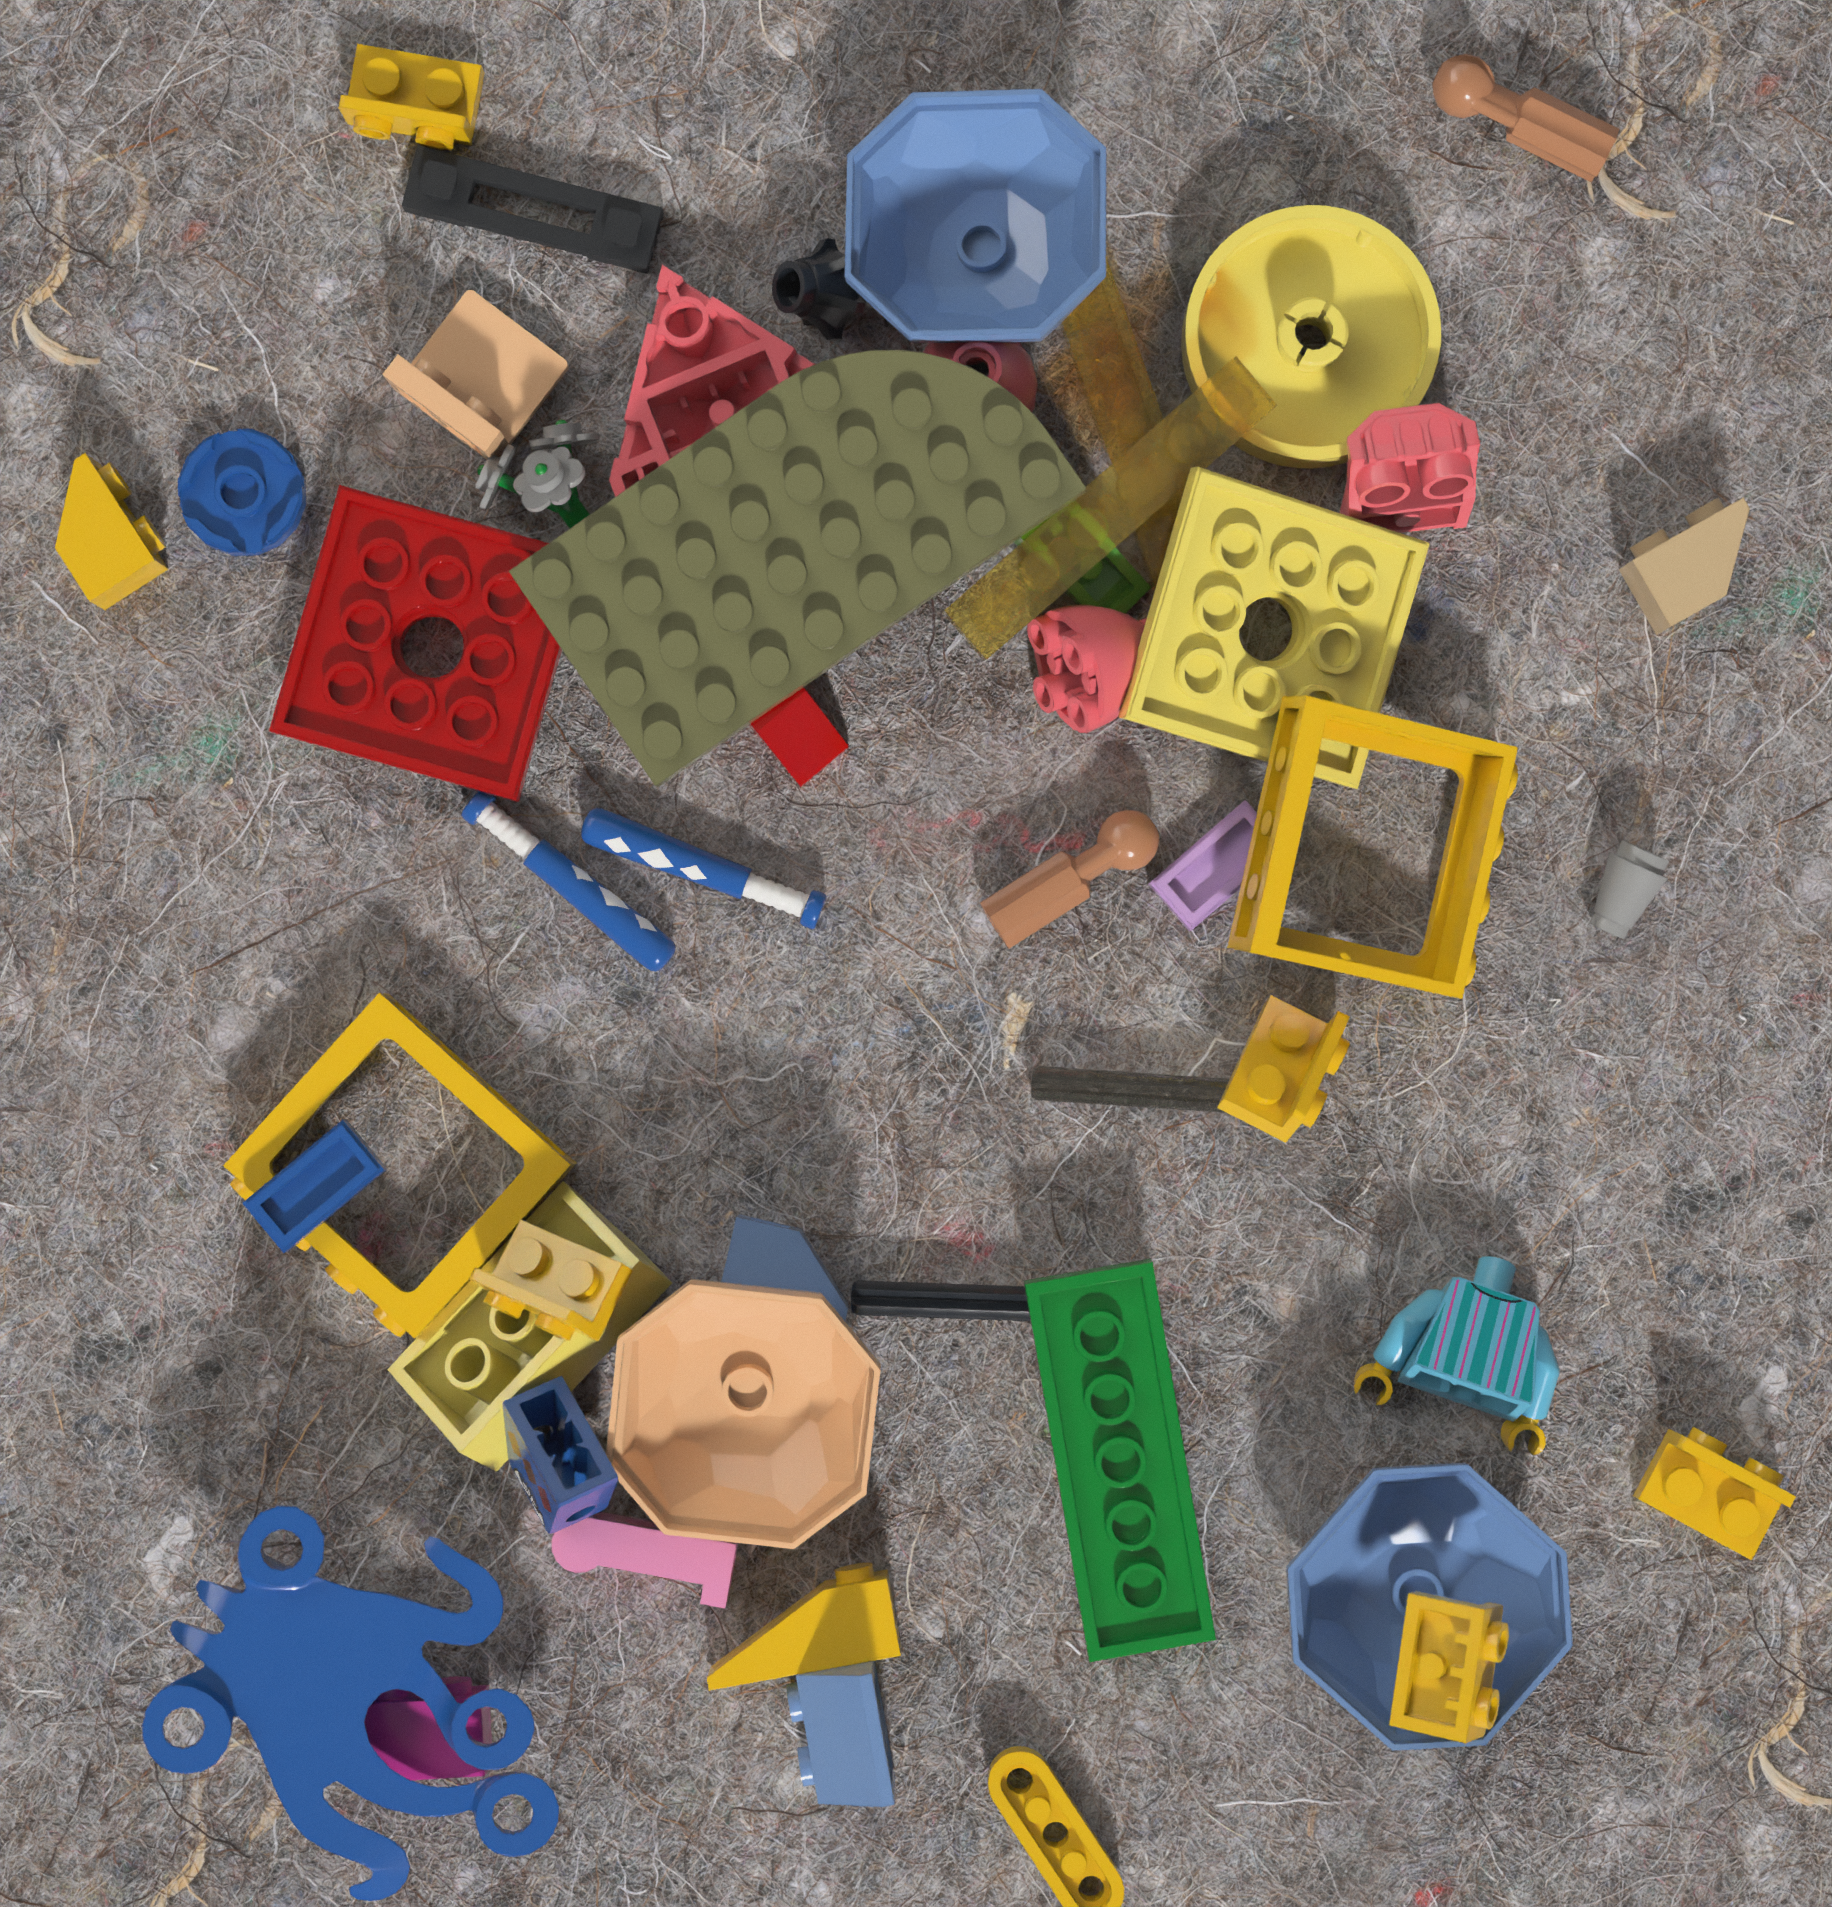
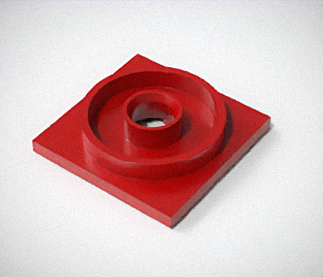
(347, 668)

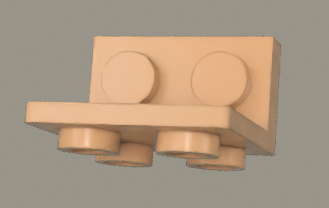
(479, 375)

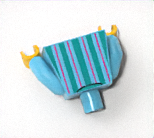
(1474, 1349)

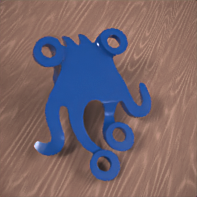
(304, 1668)

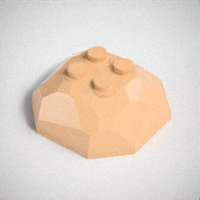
(743, 1413)

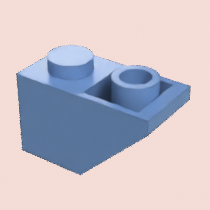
(778, 1258)

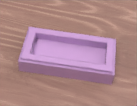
(1208, 869)

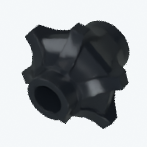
(817, 290)

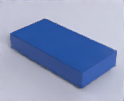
(314, 1186)

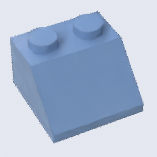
(845, 1736)

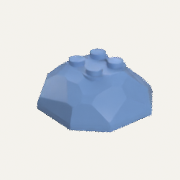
(976, 216)
(1436, 1535)

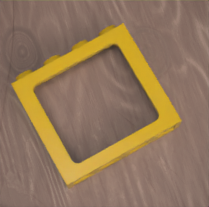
(1473, 842)
(542, 1171)

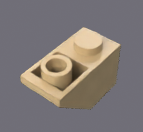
(1690, 569)

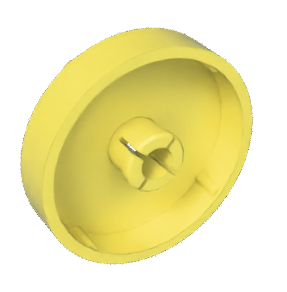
(1326, 273)

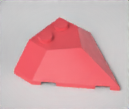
(692, 375)

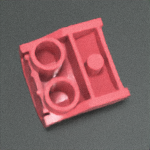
(1412, 469)

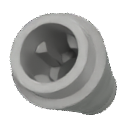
(1627, 888)

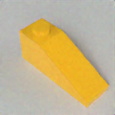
(828, 1628)

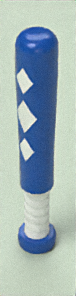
(676, 857)
(582, 891)

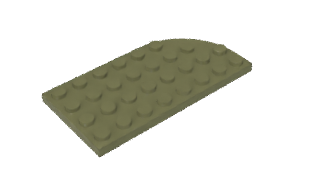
(789, 543)

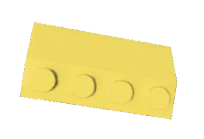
(481, 1356)

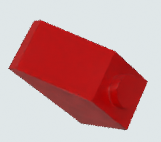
(800, 736)

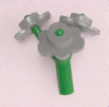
(547, 479)

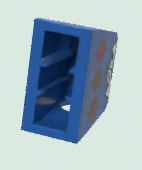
(566, 1468)

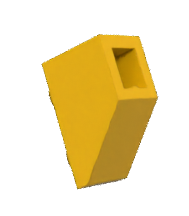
(102, 539)

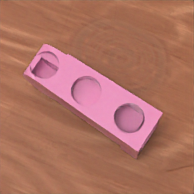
(642, 1548)

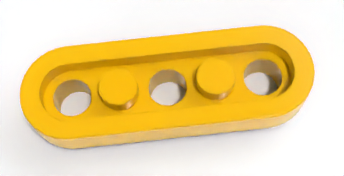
(1036, 1806)

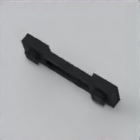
(444, 185)

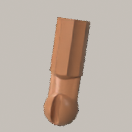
(1531, 120)
(1063, 881)

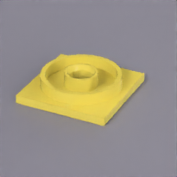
(1333, 574)

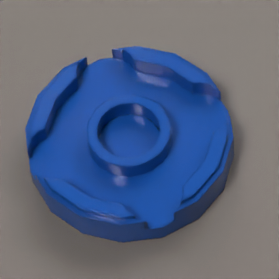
(242, 492)

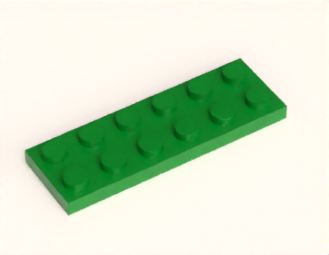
(1119, 1460)

